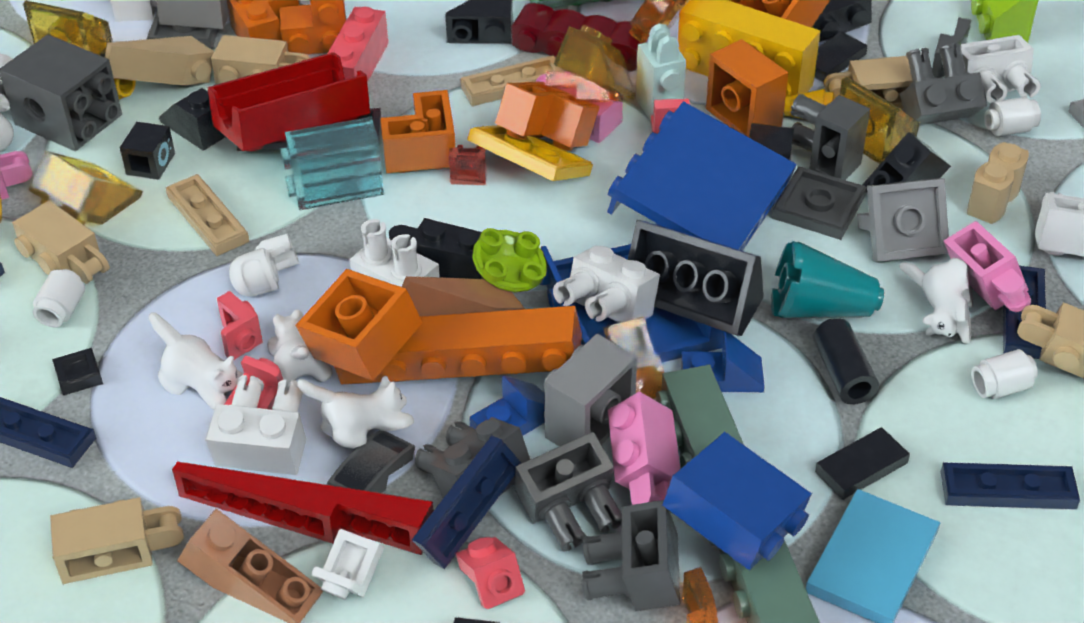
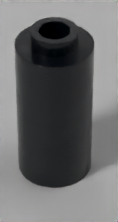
(845, 361)

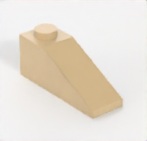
(161, 60)

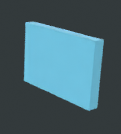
(873, 558)

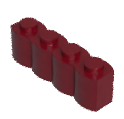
(544, 29)

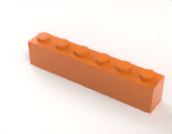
(483, 345)

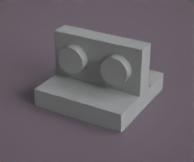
(906, 219)

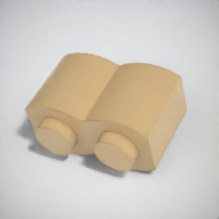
(997, 182)

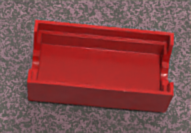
(287, 99)

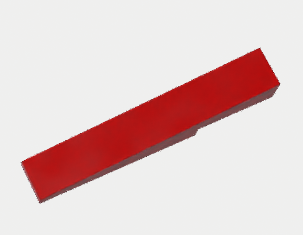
(306, 506)

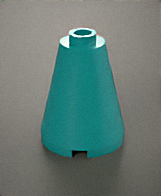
(822, 286)

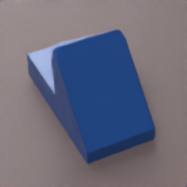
(734, 368)
(521, 406)

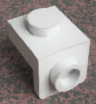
(349, 565)

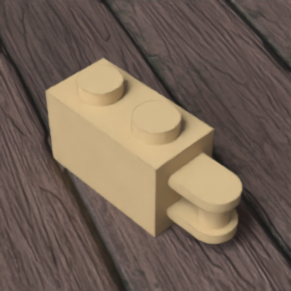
(246, 56)
(882, 76)
(59, 242)
(1058, 335)
(111, 538)

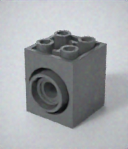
(61, 92)

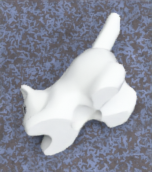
(949, 294)
(292, 353)
(191, 363)
(351, 415)

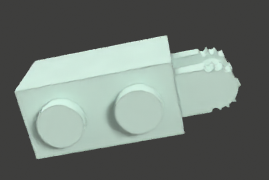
(659, 69)

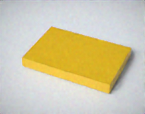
(531, 153)

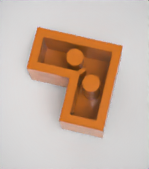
(257, 17)
(313, 26)
(546, 112)
(420, 139)

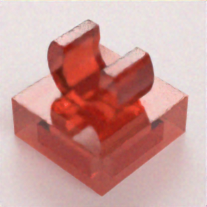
(467, 165)

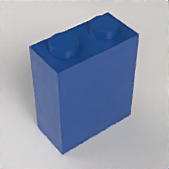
(738, 501)

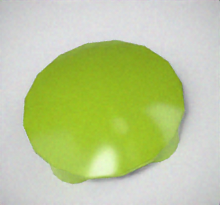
(510, 259)

